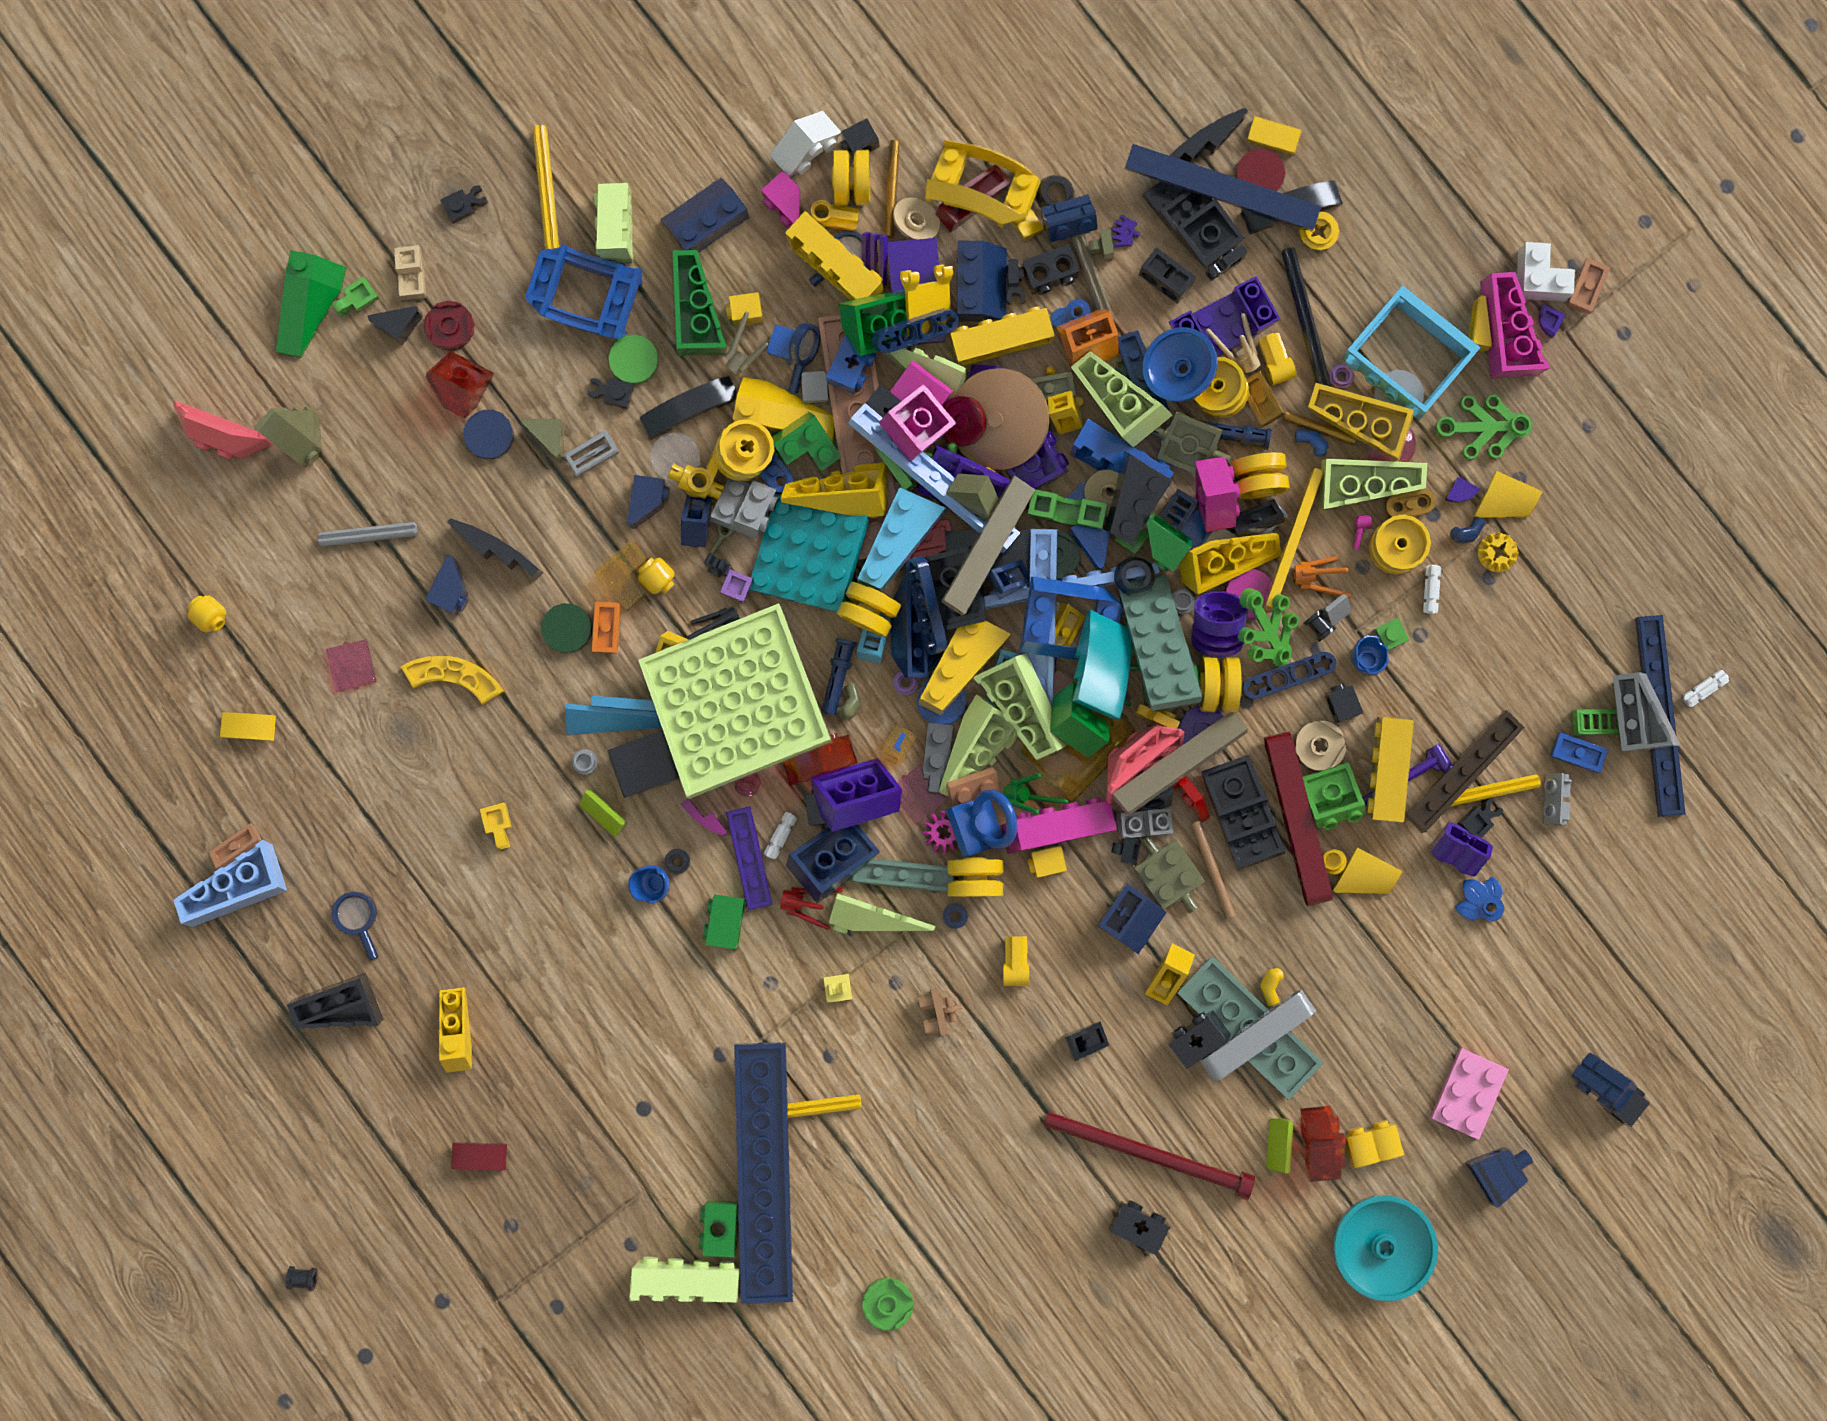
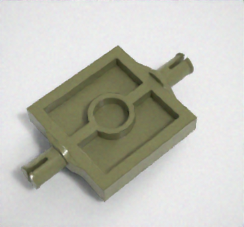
(1188, 441)
(1169, 874)

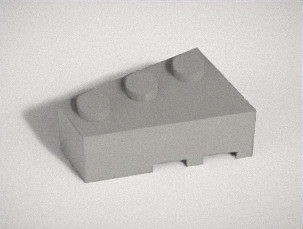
(1640, 715)

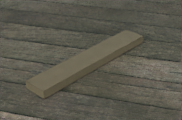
(988, 545)
(1179, 763)

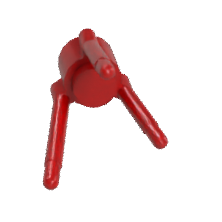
(794, 901)

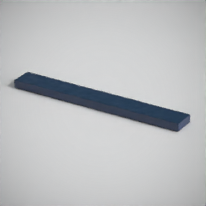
(1222, 187)
(1664, 760)

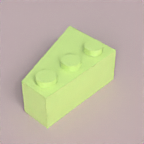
(614, 222)

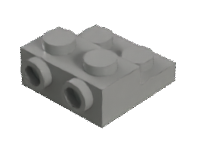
(744, 507)

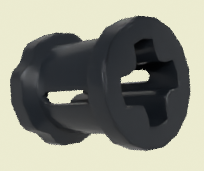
(1319, 625)
(301, 1278)

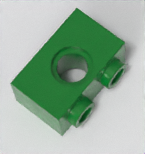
(727, 1214)

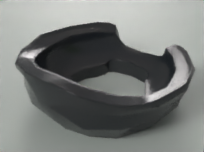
(1041, 195)
(1120, 575)

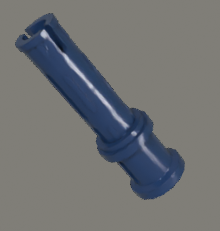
(1245, 434)
(840, 665)

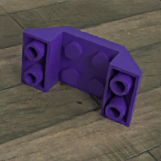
(1224, 315)

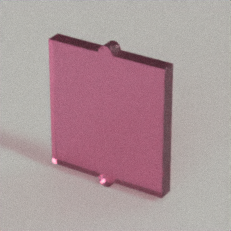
(351, 665)
(915, 797)

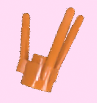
(1306, 573)

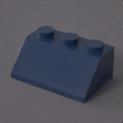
(706, 217)
(981, 281)

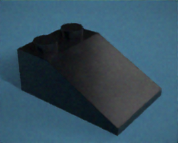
(943, 571)

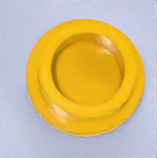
(1335, 861)

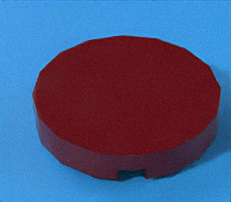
(1262, 168)
(449, 325)
(969, 420)

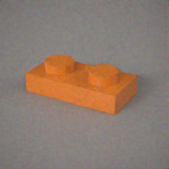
(606, 627)

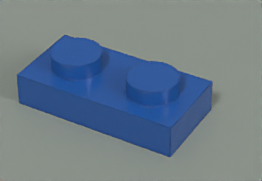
(1579, 752)

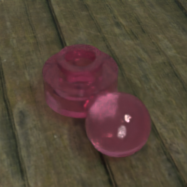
(752, 780)

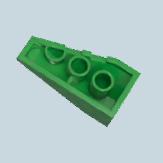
(308, 292)
(868, 314)

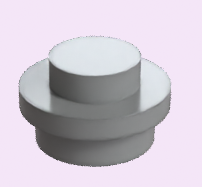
(1183, 601)
(584, 761)

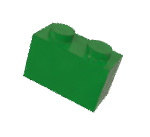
(724, 922)

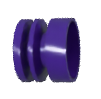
(1217, 624)

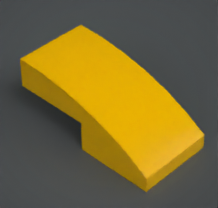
(248, 726)

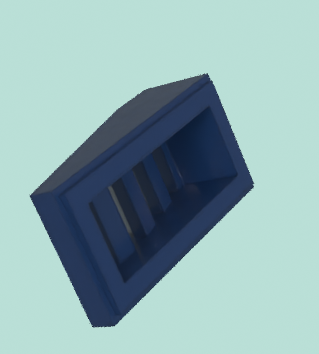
(1186, 499)

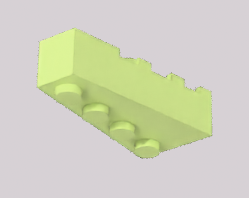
(685, 1280)

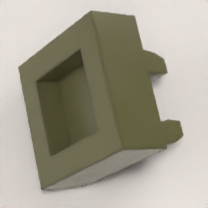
(1103, 245)

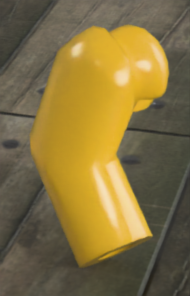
(1269, 985)

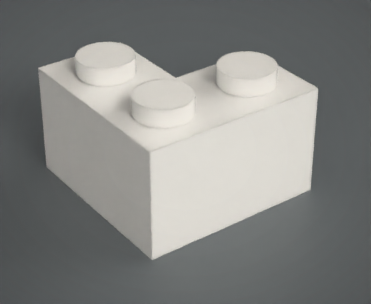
(804, 141)
(1538, 279)

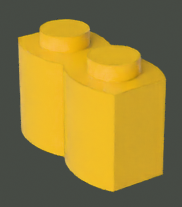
(1373, 1144)

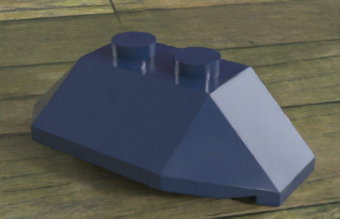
(906, 638)

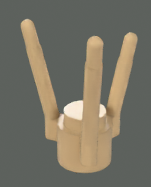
(1247, 356)

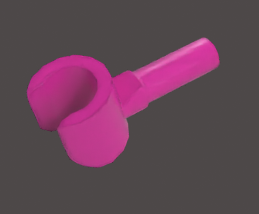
(1361, 523)

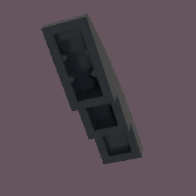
(1210, 137)
(488, 545)

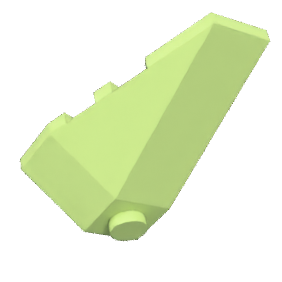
(861, 916)

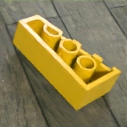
(963, 659)

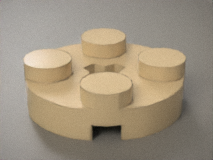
(1334, 745)

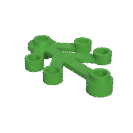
(1487, 426)
(1280, 650)

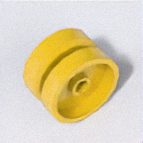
(851, 178)
(1230, 397)
(757, 445)
(1261, 475)
(1404, 530)
(870, 605)
(1220, 684)
(974, 877)

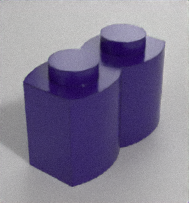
(1461, 849)

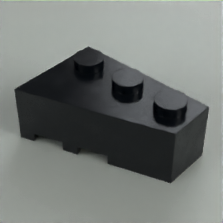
(1135, 498)
(339, 1004)

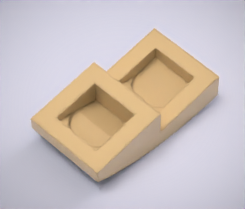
(410, 273)

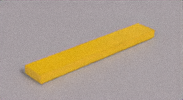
(1293, 538)

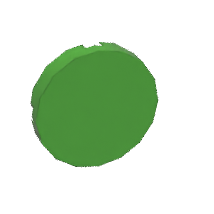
(633, 359)
(887, 1304)

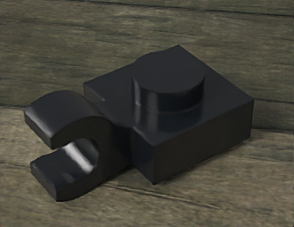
(1014, 275)

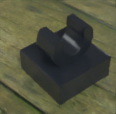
(1129, 850)

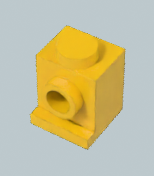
(1064, 412)

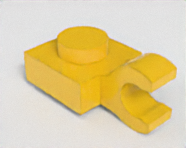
(496, 821)

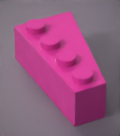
(1514, 342)
(1061, 825)

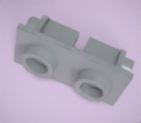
(1556, 787)

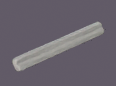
(367, 534)

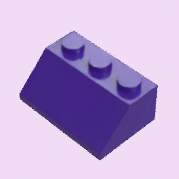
(856, 794)

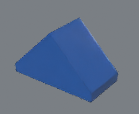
(1092, 543)

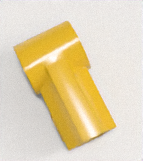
(838, 216)
(1278, 365)
(1016, 966)

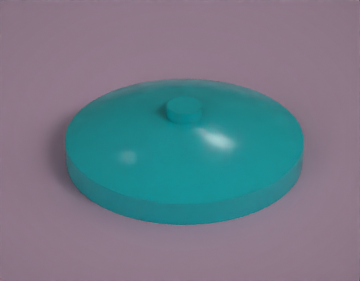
(1385, 1247)

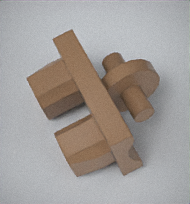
(933, 1000)

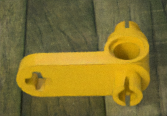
(685, 475)

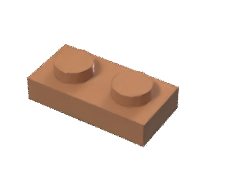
(1588, 285)
(968, 787)
(234, 846)

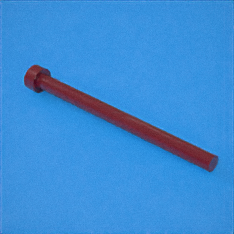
(1240, 1184)

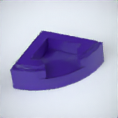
(1550, 320)
(1461, 491)

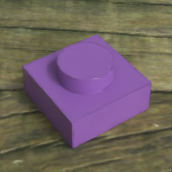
(736, 586)

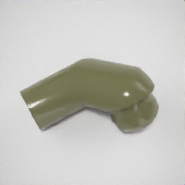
(852, 704)

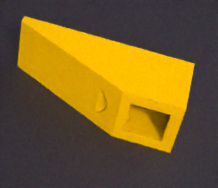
(454, 1031)

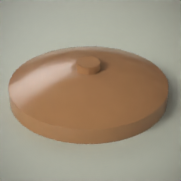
(1014, 418)

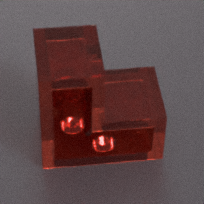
(820, 760)
(1322, 1143)

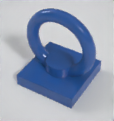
(977, 824)

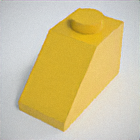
(1170, 974)

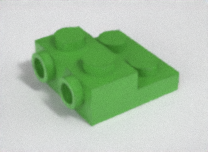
(1334, 796)

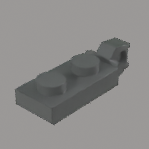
(936, 754)

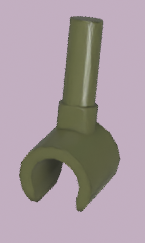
(723, 533)

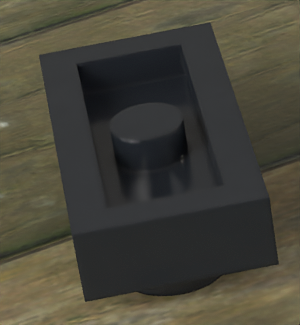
(1258, 519)

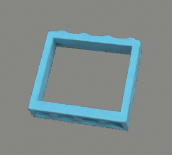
(1433, 324)

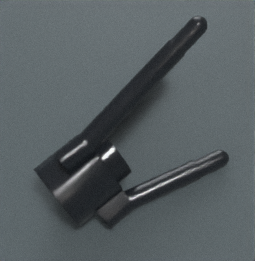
(724, 616)

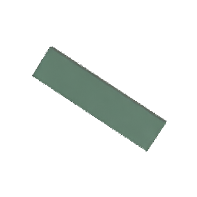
(904, 875)

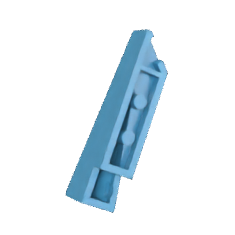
(611, 715)

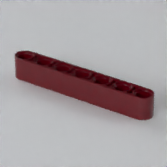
(1298, 818)

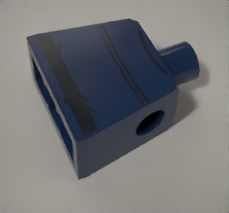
(1500, 1173)

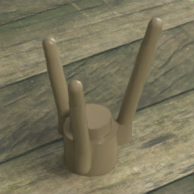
(739, 362)

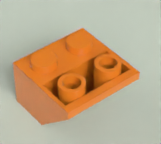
(1089, 333)

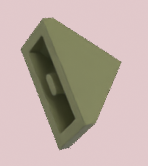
(549, 433)
(974, 493)

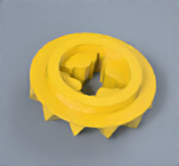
(1330, 234)
(1486, 552)

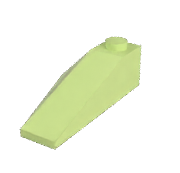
(944, 370)
(978, 741)

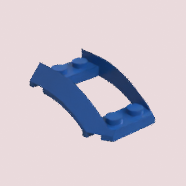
(618, 300)
(1040, 612)

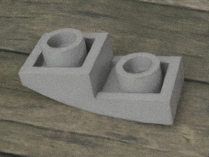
(1145, 823)

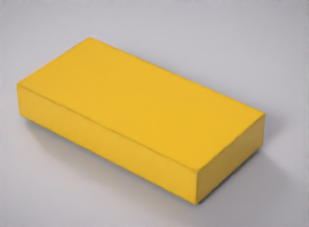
(1274, 135)

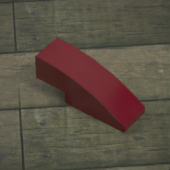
(989, 182)

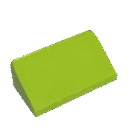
(602, 813)
(1279, 1145)

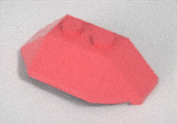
(219, 434)
(1140, 754)

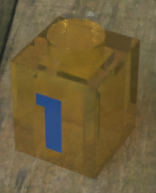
(898, 744)

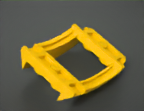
(949, 169)

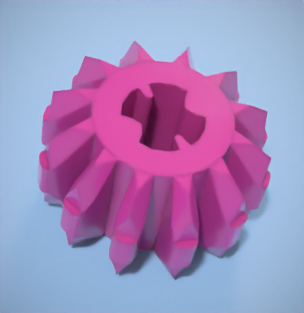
(934, 834)

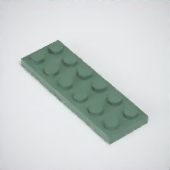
(1160, 645)
(1283, 1063)

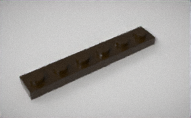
(1464, 771)

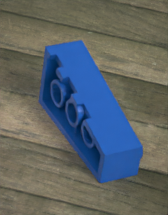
(1106, 451)

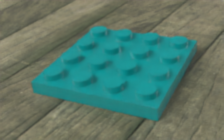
(808, 555)

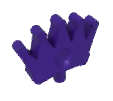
(1125, 232)

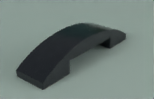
(1322, 194)
(688, 405)

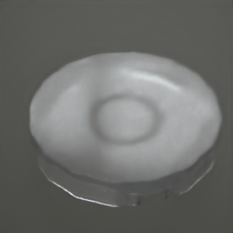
(674, 449)

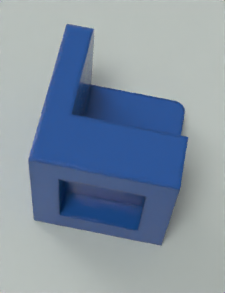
(780, 343)

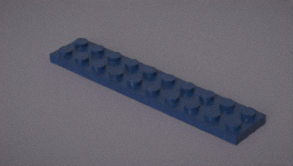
(763, 1172)

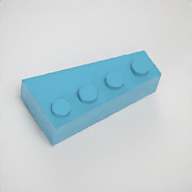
(901, 533)

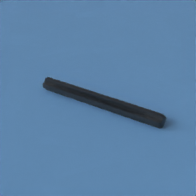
(1305, 316)

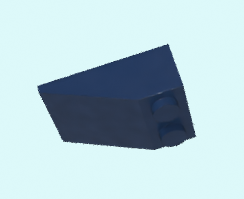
(830, 860)

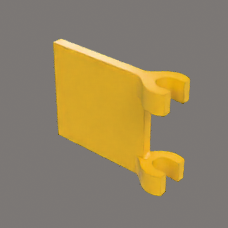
(927, 296)

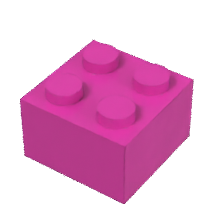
(917, 422)
(1216, 493)

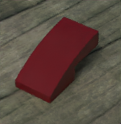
(478, 1156)

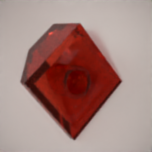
(459, 383)

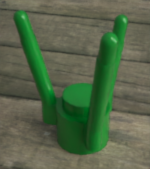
(1018, 794)

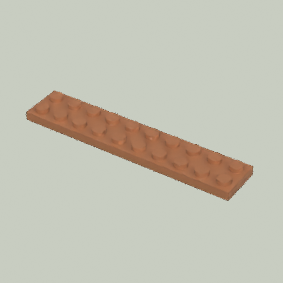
(851, 444)

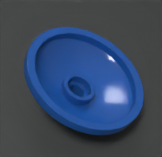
(1170, 354)

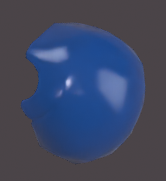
(1369, 655)
(649, 884)

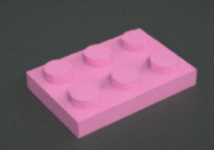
(1469, 1093)

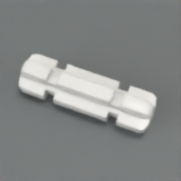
(1432, 589)
(1705, 688)
(780, 835)

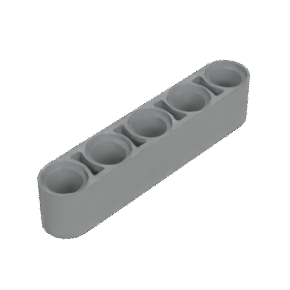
(1258, 1035)

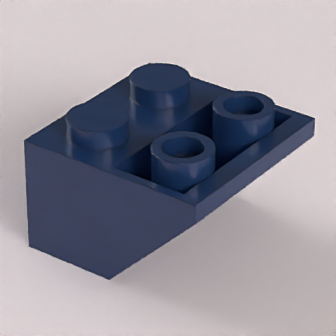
(1131, 918)

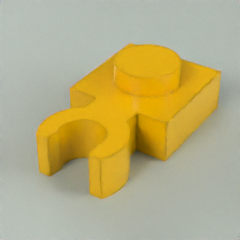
(1161, 719)

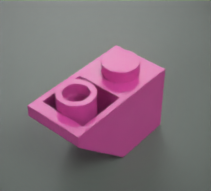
(783, 197)

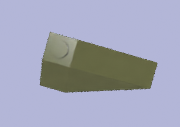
(293, 432)

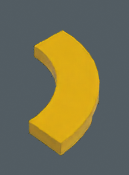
(453, 670)

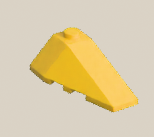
(1226, 559)

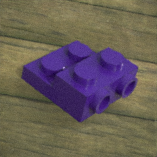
(1043, 466)

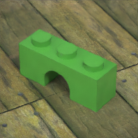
(1066, 511)

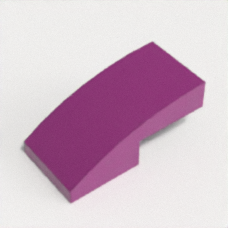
(710, 821)

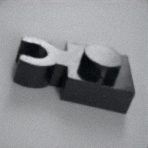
(459, 205)
(1228, 261)
(615, 393)
(717, 566)
(1478, 820)

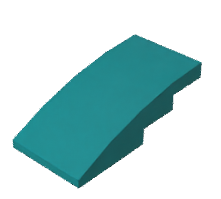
(1103, 665)

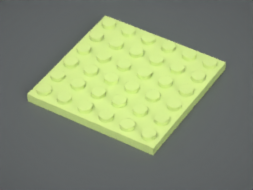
(734, 701)

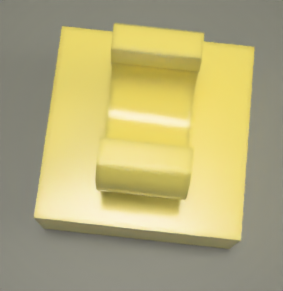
(837, 988)

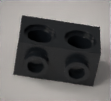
(1047, 264)
(1167, 275)

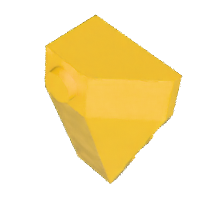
(775, 407)
(847, 493)

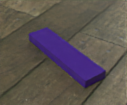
(749, 858)

